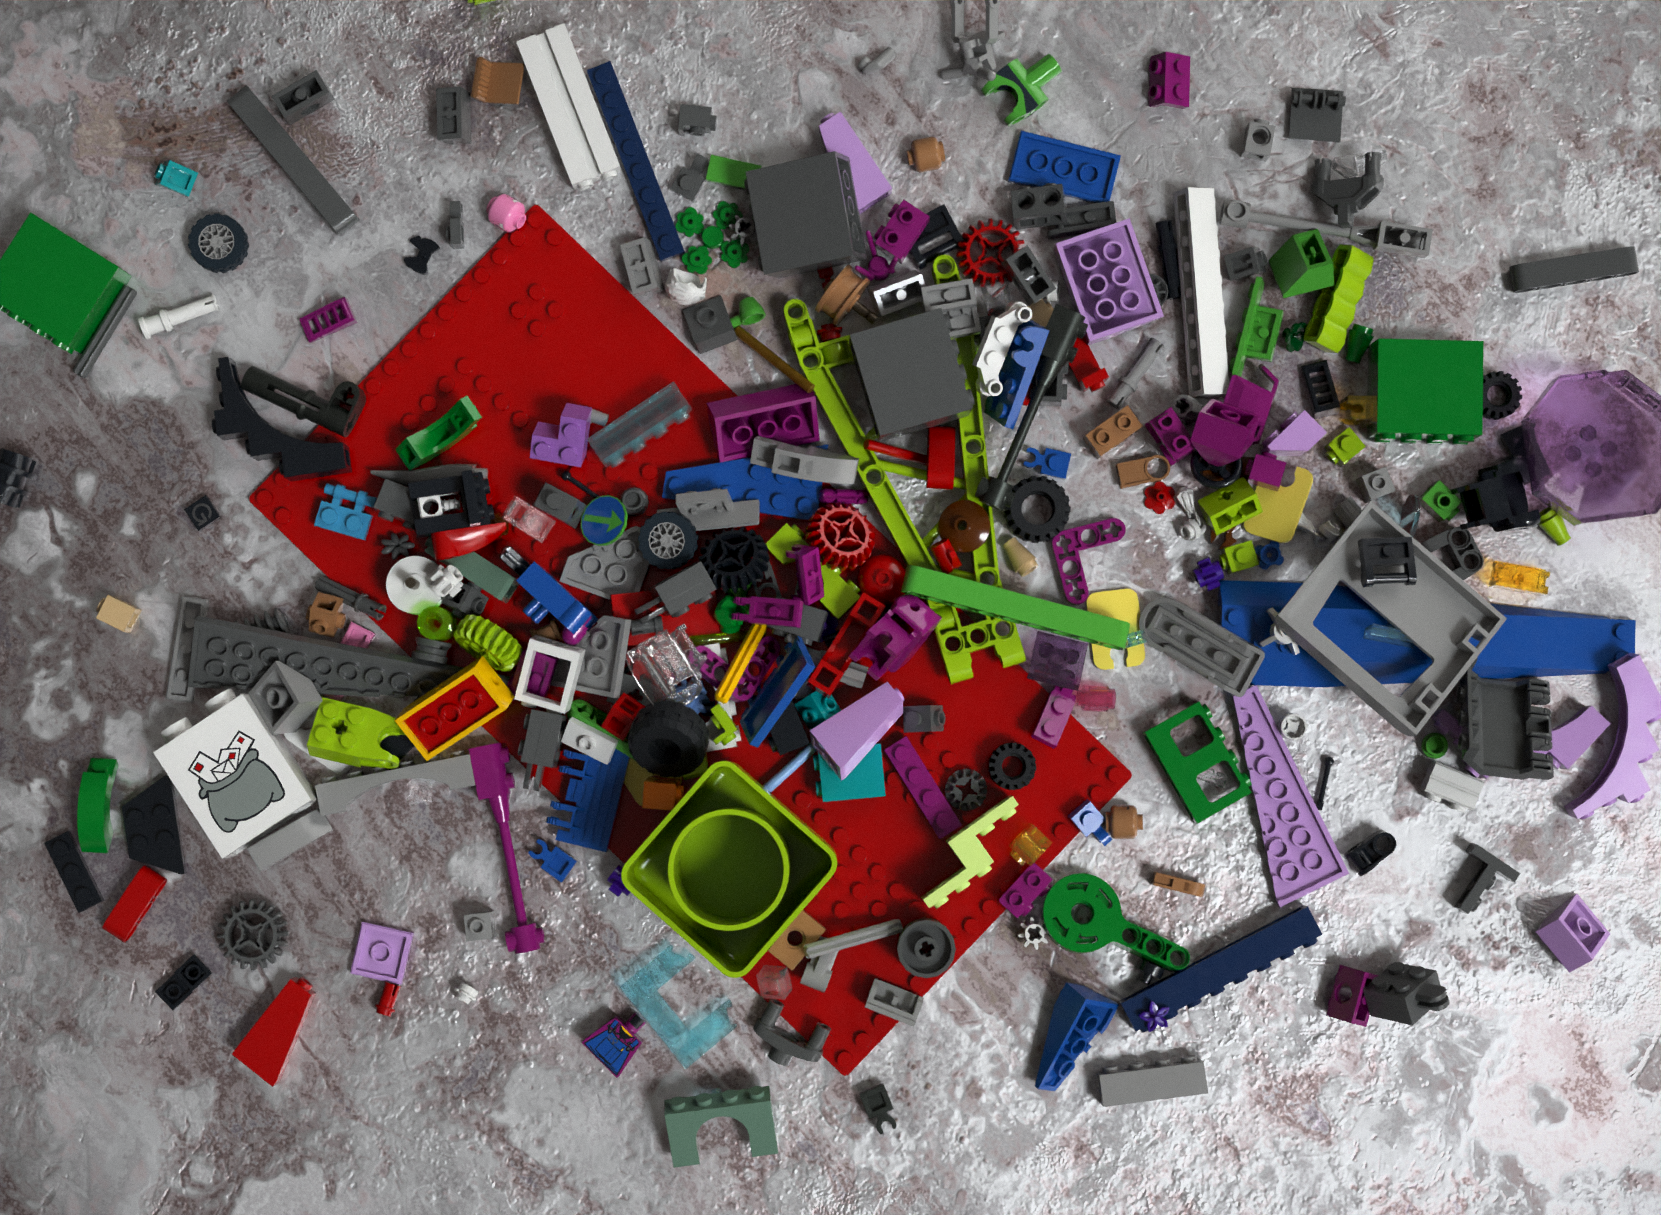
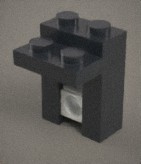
(473, 499)

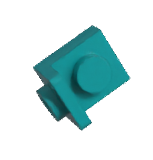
(175, 177)

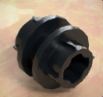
(13, 477)

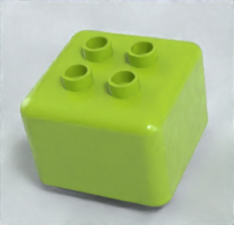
(729, 868)

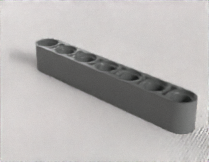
(293, 160)

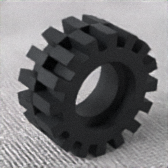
(1512, 395)
(1028, 766)

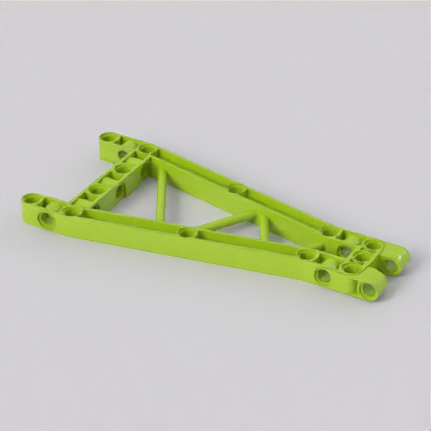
(884, 497)

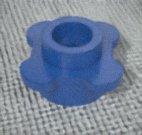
(1273, 548)

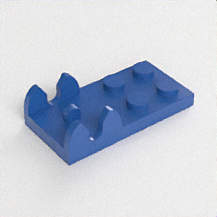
(1017, 373)

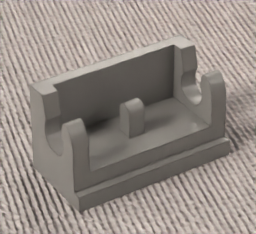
(642, 267)
(894, 1002)

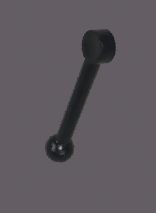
(566, 475)
(1329, 761)

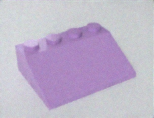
(1108, 281)

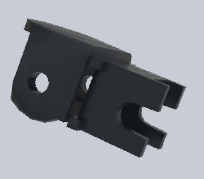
(1498, 497)

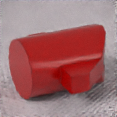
(945, 556)

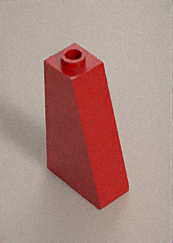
(274, 1035)

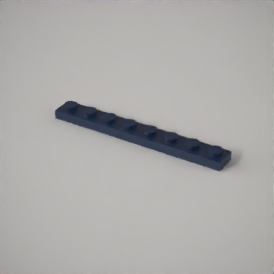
(635, 161)

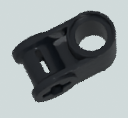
(1369, 852)

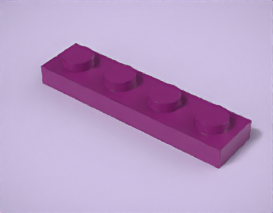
(922, 787)

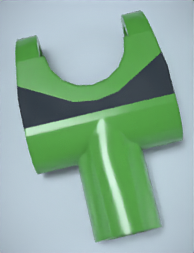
(1024, 85)

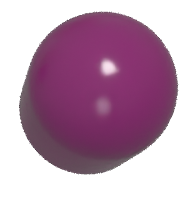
(573, 639)

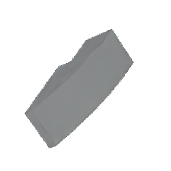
(289, 839)

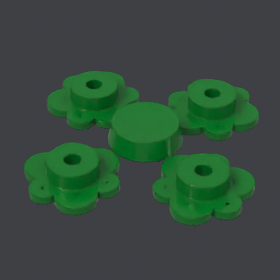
(711, 237)

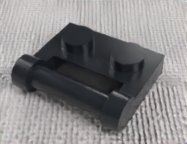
(939, 225)
(1387, 552)

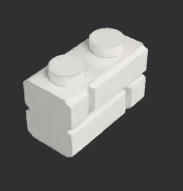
(1452, 786)

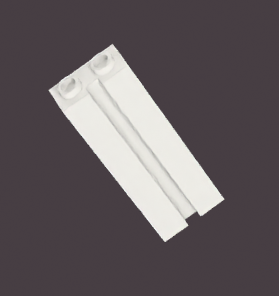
(569, 107)

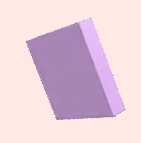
(382, 953)

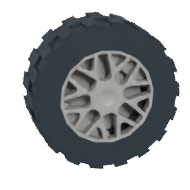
(218, 243)
(668, 540)

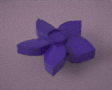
(1154, 1016)

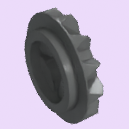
(954, 795)

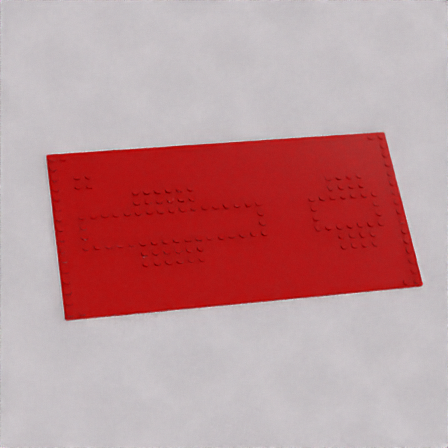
(555, 328)

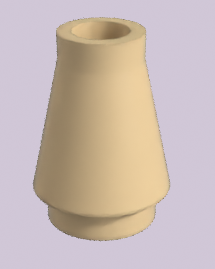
(1021, 559)

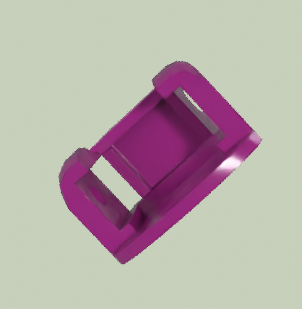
(889, 644)

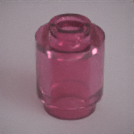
(1096, 698)

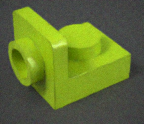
(1343, 447)
(1238, 557)
(722, 719)

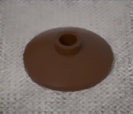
(977, 525)

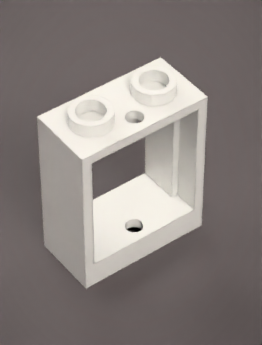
(557, 650)

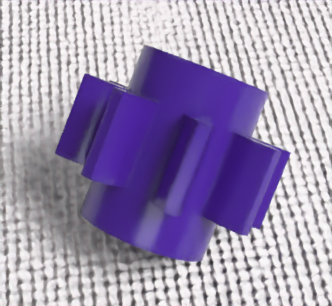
(1208, 574)
(617, 885)

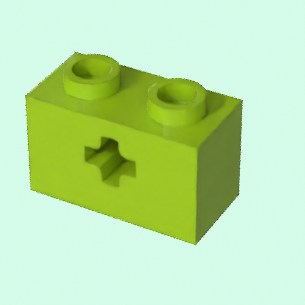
(1230, 506)

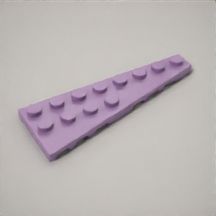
(1292, 830)

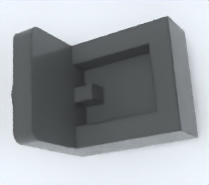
(923, 718)

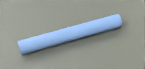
(790, 767)

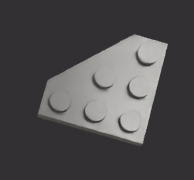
(608, 568)
(603, 658)

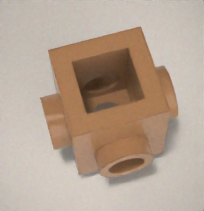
(326, 615)

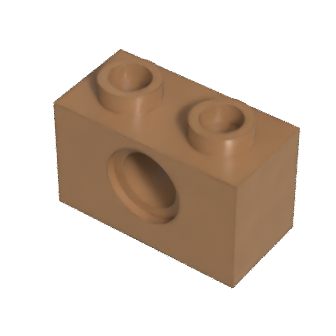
(1112, 432)
(793, 954)

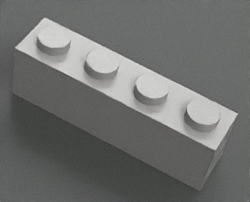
(1152, 1082)

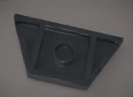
(154, 827)

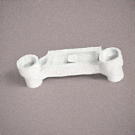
(996, 345)

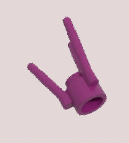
(878, 265)

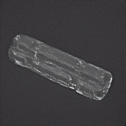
(1218, 779)

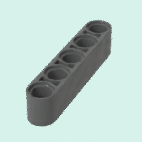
(1574, 269)

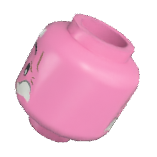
(506, 212)

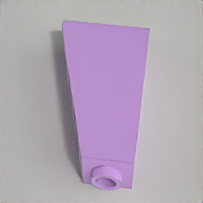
(868, 179)
(857, 728)

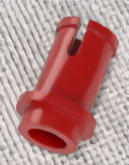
(388, 999)

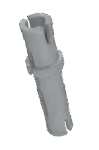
(1132, 377)

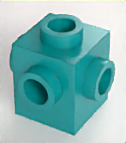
(817, 709)

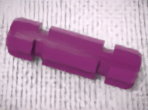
(845, 496)

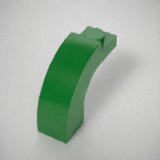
(440, 435)
(93, 807)

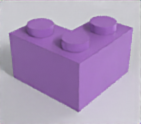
(563, 442)

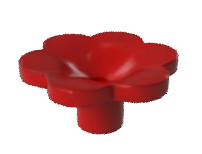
(1154, 502)

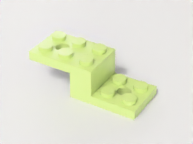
(970, 852)

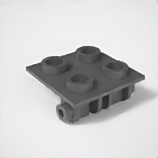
(1316, 114)

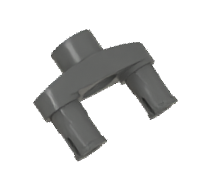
(786, 1045)

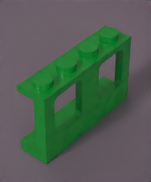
(1184, 770)

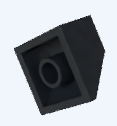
(788, 732)

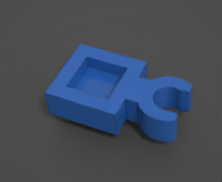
(1052, 463)
(556, 862)

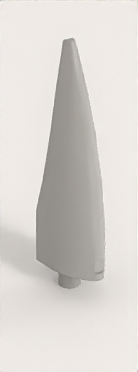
(405, 476)

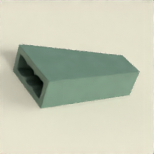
(481, 573)

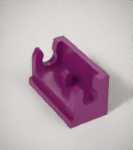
(808, 573)

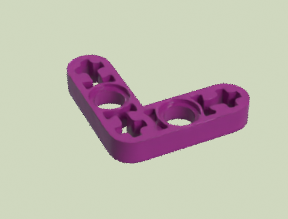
(1076, 545)
(753, 681)

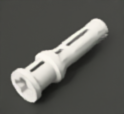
(168, 319)

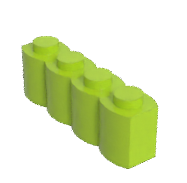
(1337, 304)

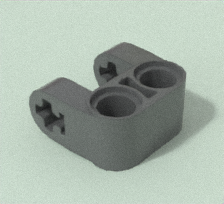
(1455, 552)

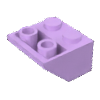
(1297, 436)

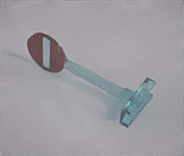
(1389, 634)

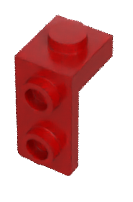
(1087, 369)

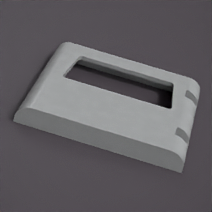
(1434, 614)

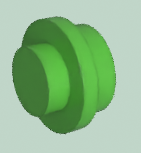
(1434, 745)

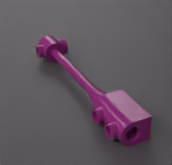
(495, 784)

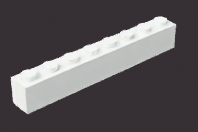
(1201, 292)

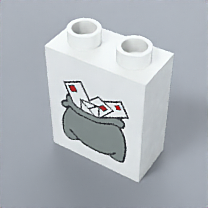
(234, 773)

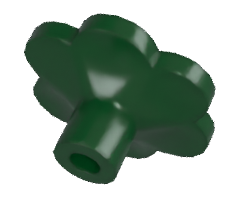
(1295, 336)

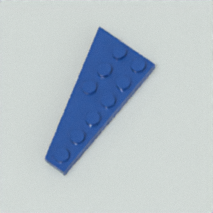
(747, 481)

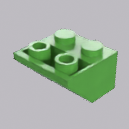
(1302, 264)

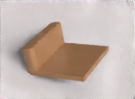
(497, 82)

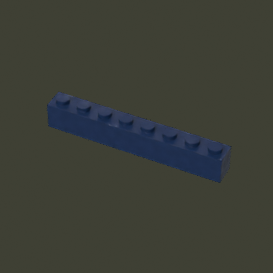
(1224, 966)

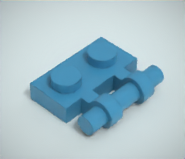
(345, 520)

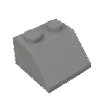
(284, 698)

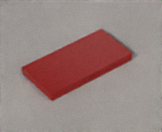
(698, 619)

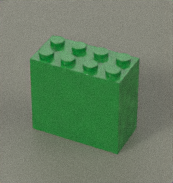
(57, 285)
(1426, 390)

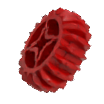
(984, 243)
(855, 541)

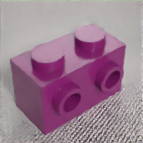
(901, 230)

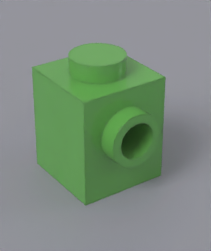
(1440, 502)

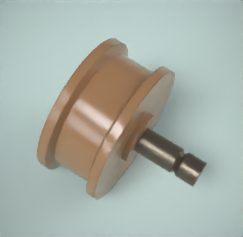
(844, 295)

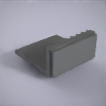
(710, 325)

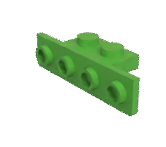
(1259, 330)

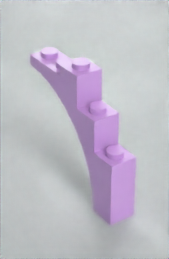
(1568, 739)
(1621, 775)

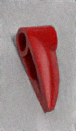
(462, 541)

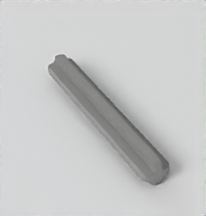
(852, 938)

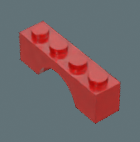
(837, 658)

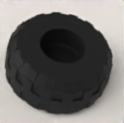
(668, 739)

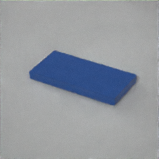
(1081, 170)

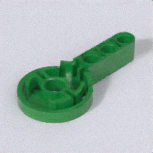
(1103, 923)

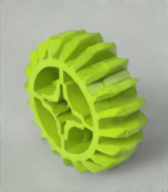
(489, 640)

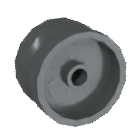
(928, 963)

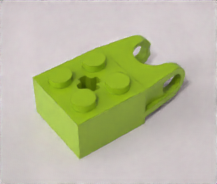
(360, 742)

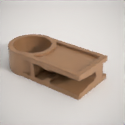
(1135, 472)
(1178, 884)

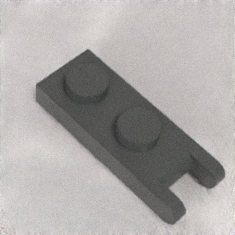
(1085, 219)

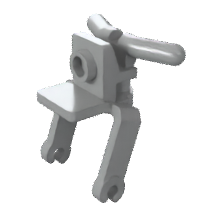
(977, 50)

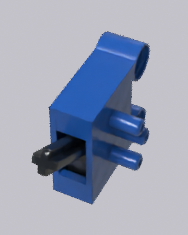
(547, 594)

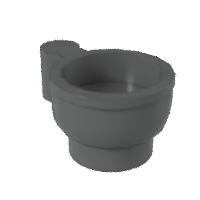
(635, 501)

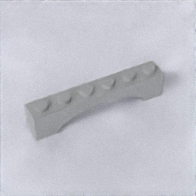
(337, 795)

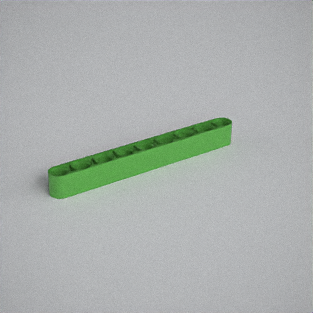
(1015, 607)

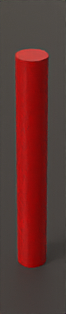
(895, 452)

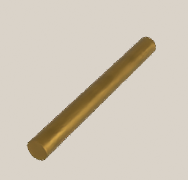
(775, 360)

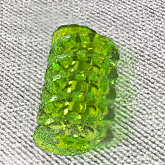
(426, 625)

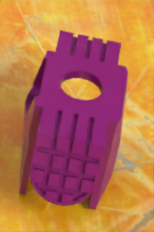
(1252, 398)

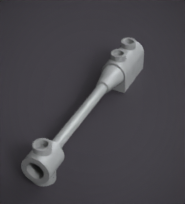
(1384, 237)

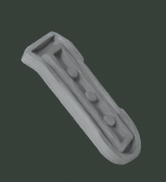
(1201, 644)

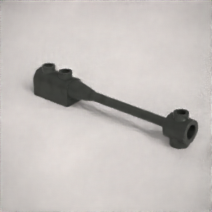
(1063, 329)

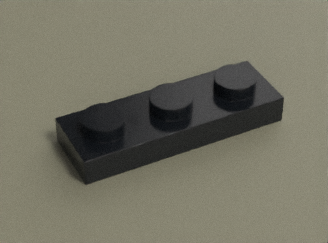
(74, 871)

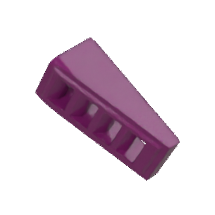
(339, 325)

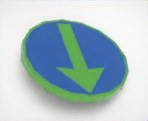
(604, 520)

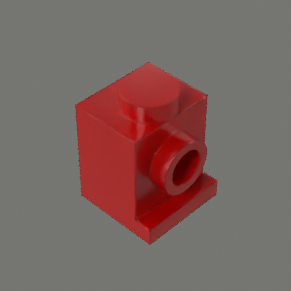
(621, 716)

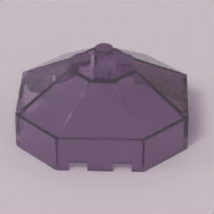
(1595, 447)

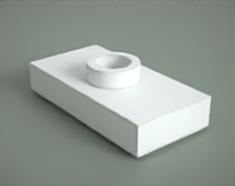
(589, 740)

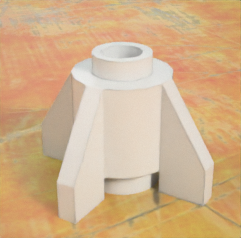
(1278, 636)

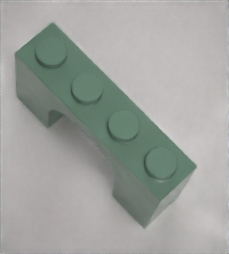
(748, 1106)

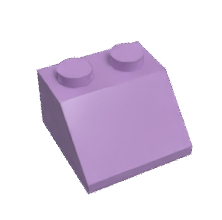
(1573, 933)

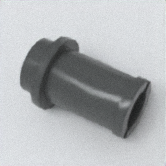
(651, 626)

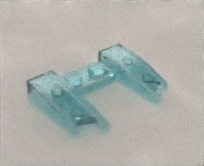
(643, 994)

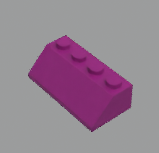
(778, 414)

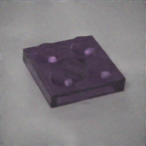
(1057, 660)

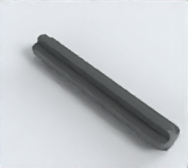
(104, 331)

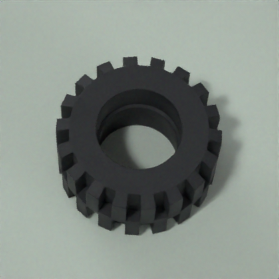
(1057, 499)

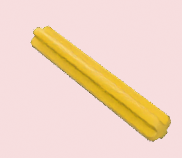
(739, 663)

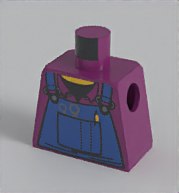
(616, 1042)

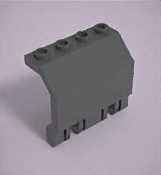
(1504, 728)

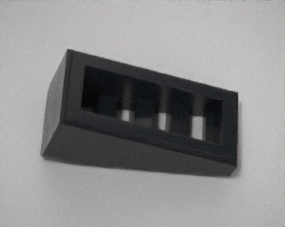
(1325, 410)

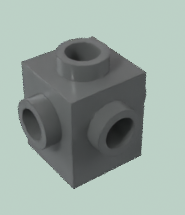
(467, 601)

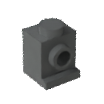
(696, 120)

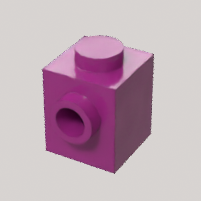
(1265, 471)

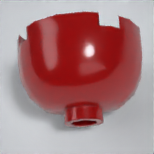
(882, 578)

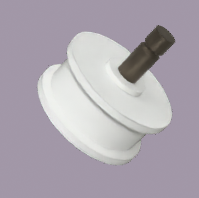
(410, 585)

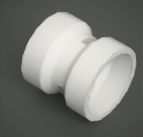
(1295, 724)

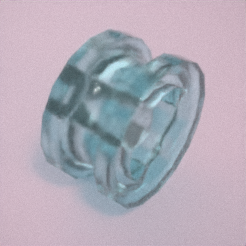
(1135, 639)

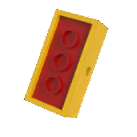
(454, 708)

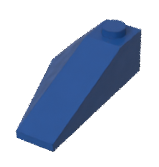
(1073, 1024)

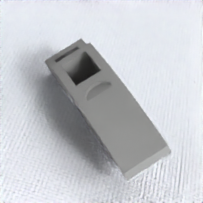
(804, 463)

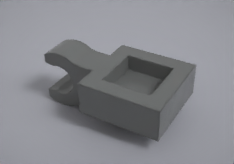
(689, 182)

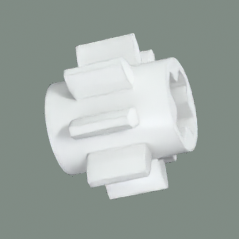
(446, 580)
(1034, 940)

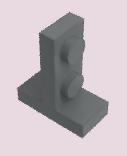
(1483, 878)

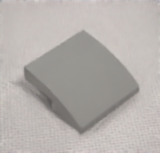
(958, 301)

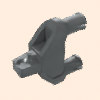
(1348, 194)

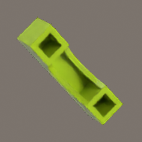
(838, 594)

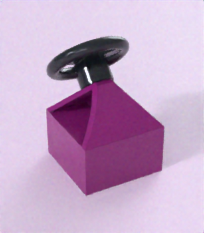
(1221, 438)

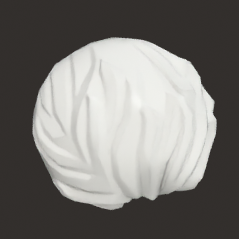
(685, 287)

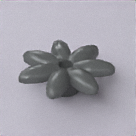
(397, 546)

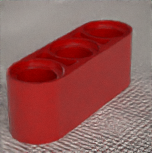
(940, 457)
(134, 903)

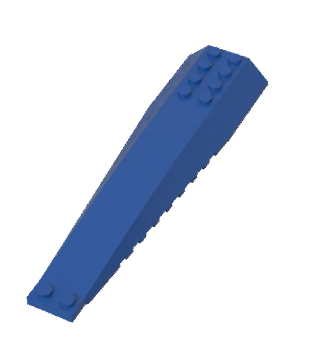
(1525, 645)

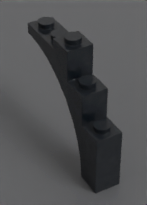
(240, 419)

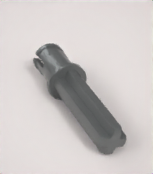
(358, 601)

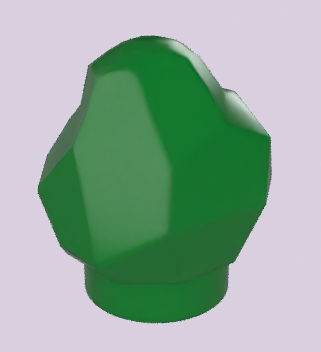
(724, 612)

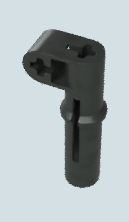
(330, 413)

